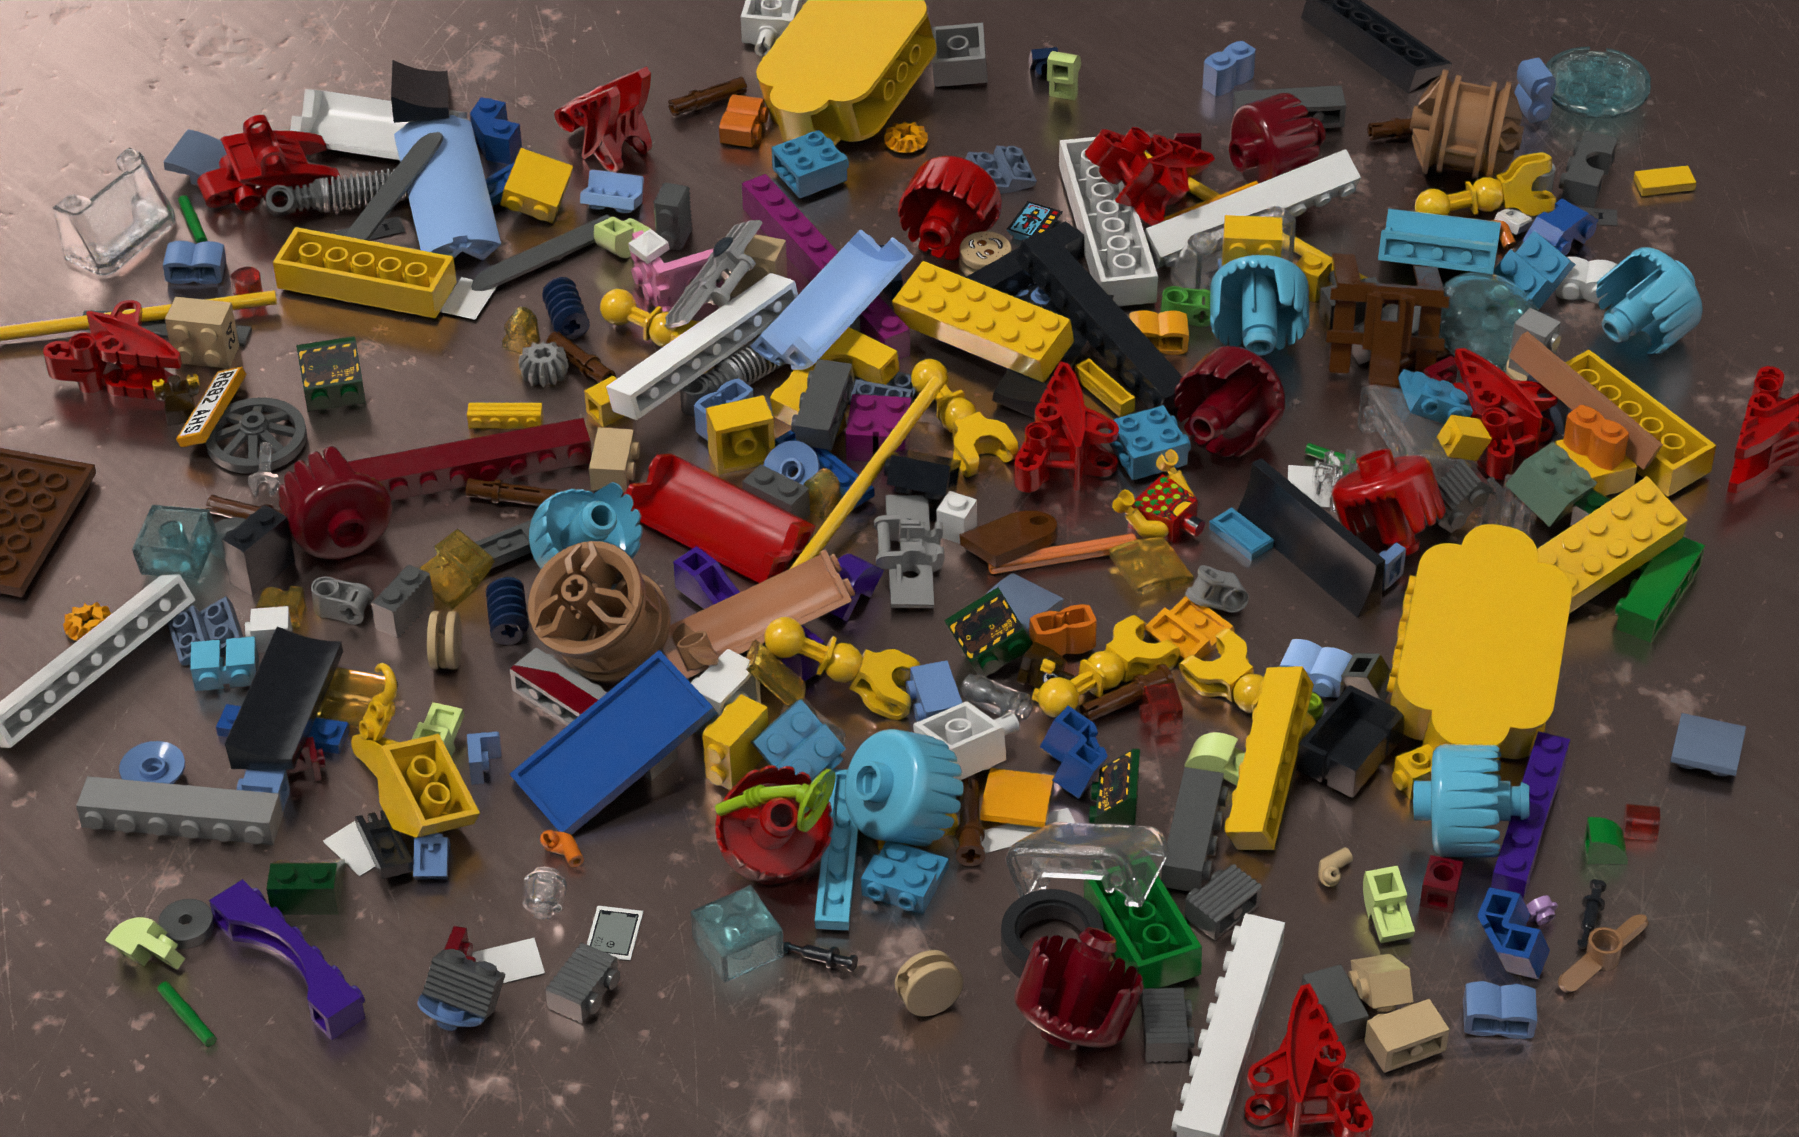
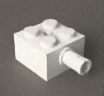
(766, 21)
(725, 682)
(970, 735)

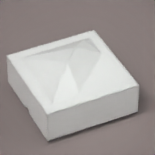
(1516, 220)
(648, 246)

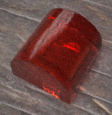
(246, 281)
(1641, 822)

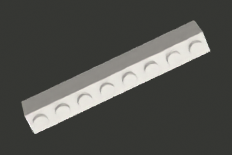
(1293, 191)
(701, 347)
(91, 657)
(1231, 1028)

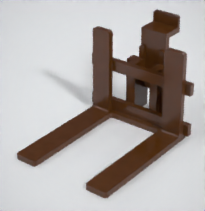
(1381, 336)

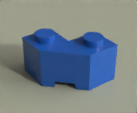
(494, 133)
(1564, 225)
(1075, 745)
(1517, 946)

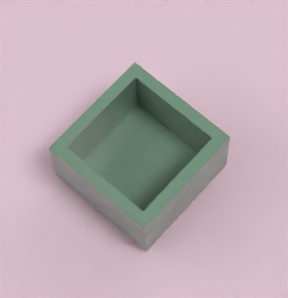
(1550, 483)

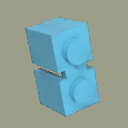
(209, 669)

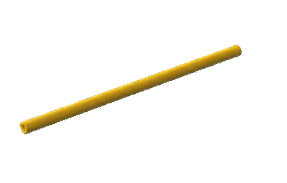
(149, 314)
(871, 471)

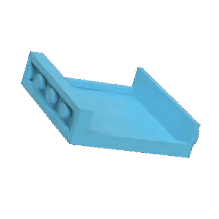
(1439, 241)

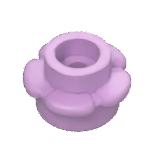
(1542, 910)

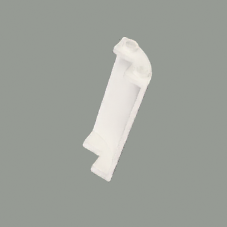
(352, 122)

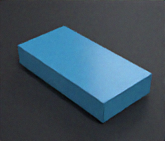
(1241, 534)

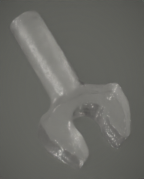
(264, 473)

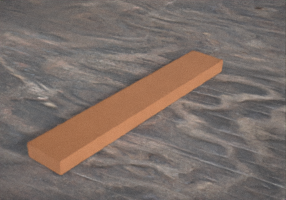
(1576, 391)

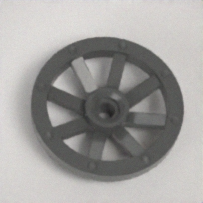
(255, 428)

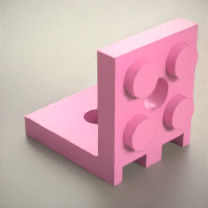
(666, 282)

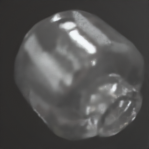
(544, 892)

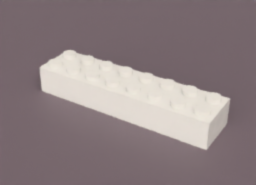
(1112, 231)

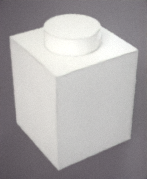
(957, 515)
(264, 623)

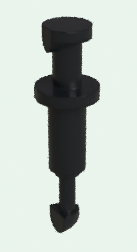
(1592, 905)
(830, 957)

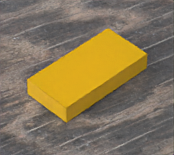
(1664, 180)

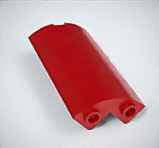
(719, 518)

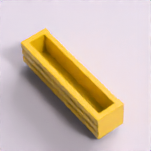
(1105, 388)
(504, 415)

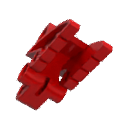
(611, 117)
(264, 160)
(1148, 182)
(115, 342)
(1507, 411)
(1767, 434)
(1065, 438)
(1304, 1082)

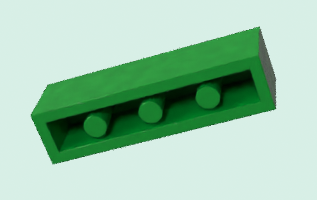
(1658, 589)

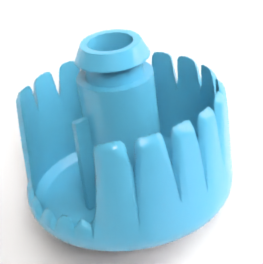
(1649, 296)
(1260, 303)
(583, 517)
(903, 787)
(1466, 799)

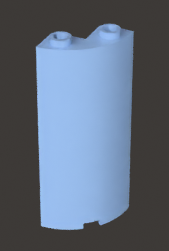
(451, 191)
(831, 301)

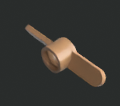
(694, 647)
(1600, 960)

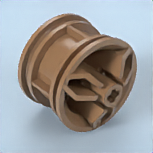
(1466, 127)
(576, 599)

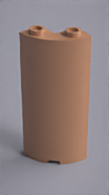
(737, 621)

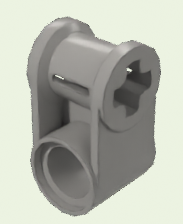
(1218, 590)
(338, 599)

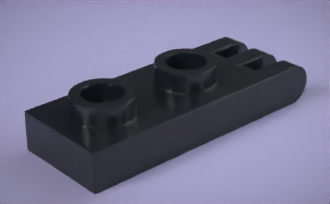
(384, 845)

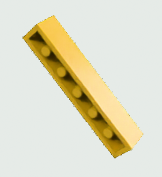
(1269, 758)

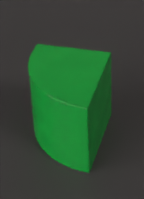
(1604, 842)

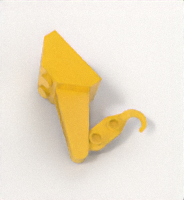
(414, 777)

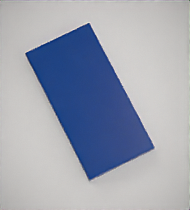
(613, 743)

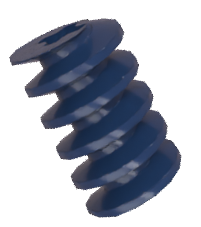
(565, 308)
(507, 610)

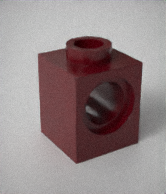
(1441, 884)

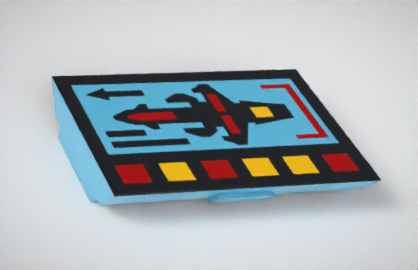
(1032, 220)

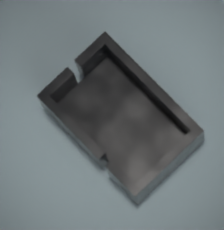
(1350, 741)

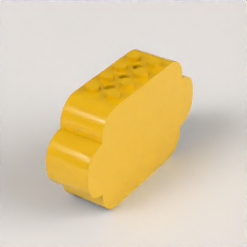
(845, 66)
(1481, 643)

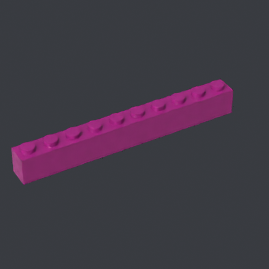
(812, 252)

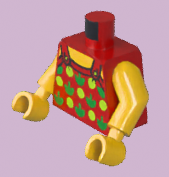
(1164, 507)

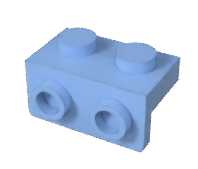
(613, 190)

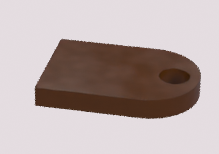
(1011, 536)

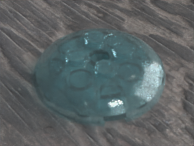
(1598, 83)
(1483, 315)

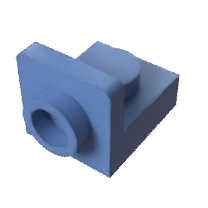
(1394, 564)
(481, 749)
(431, 857)

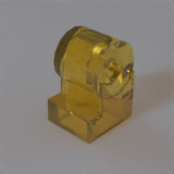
(520, 330)
(823, 488)
(293, 598)

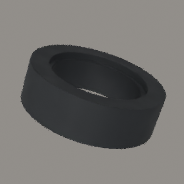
(1040, 906)

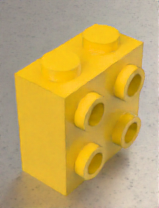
(536, 185)
(1607, 481)
(728, 741)

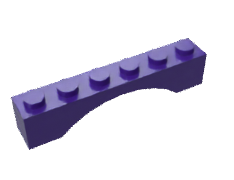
(706, 584)
(1523, 836)
(249, 919)

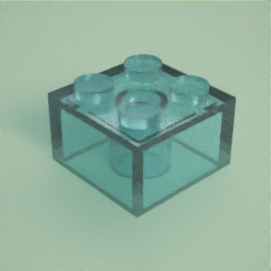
(175, 541)
(737, 933)

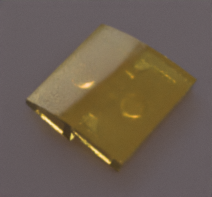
(1150, 565)
(457, 568)
(775, 674)
(350, 696)

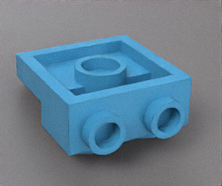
(1535, 267)
(1433, 397)
(799, 742)
(904, 876)

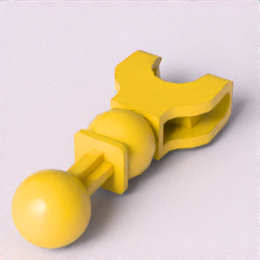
(1487, 194)
(620, 308)
(970, 429)
(1104, 670)
(871, 674)
(1229, 675)

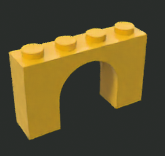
(869, 360)

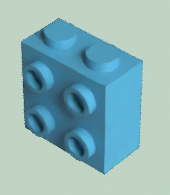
(809, 163)
(1146, 437)

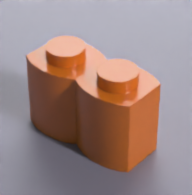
(743, 120)
(1595, 437)
(1065, 631)

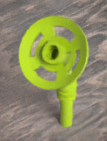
(809, 796)

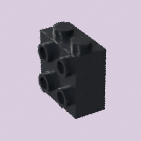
(922, 472)
(258, 550)

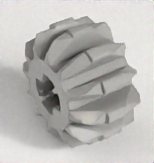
(543, 364)

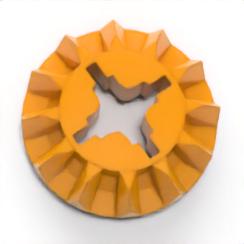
(914, 138)
(73, 622)

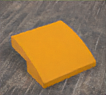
(1188, 627)
(1017, 797)

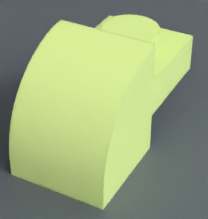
(1063, 74)
(616, 234)
(443, 721)
(1217, 754)
(1386, 904)
(143, 938)

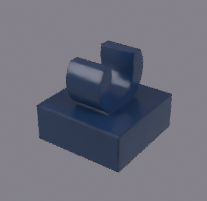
(1038, 59)

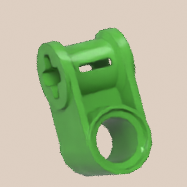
(1188, 301)

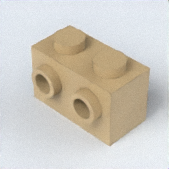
(613, 458)
(1381, 981)
(1406, 1035)

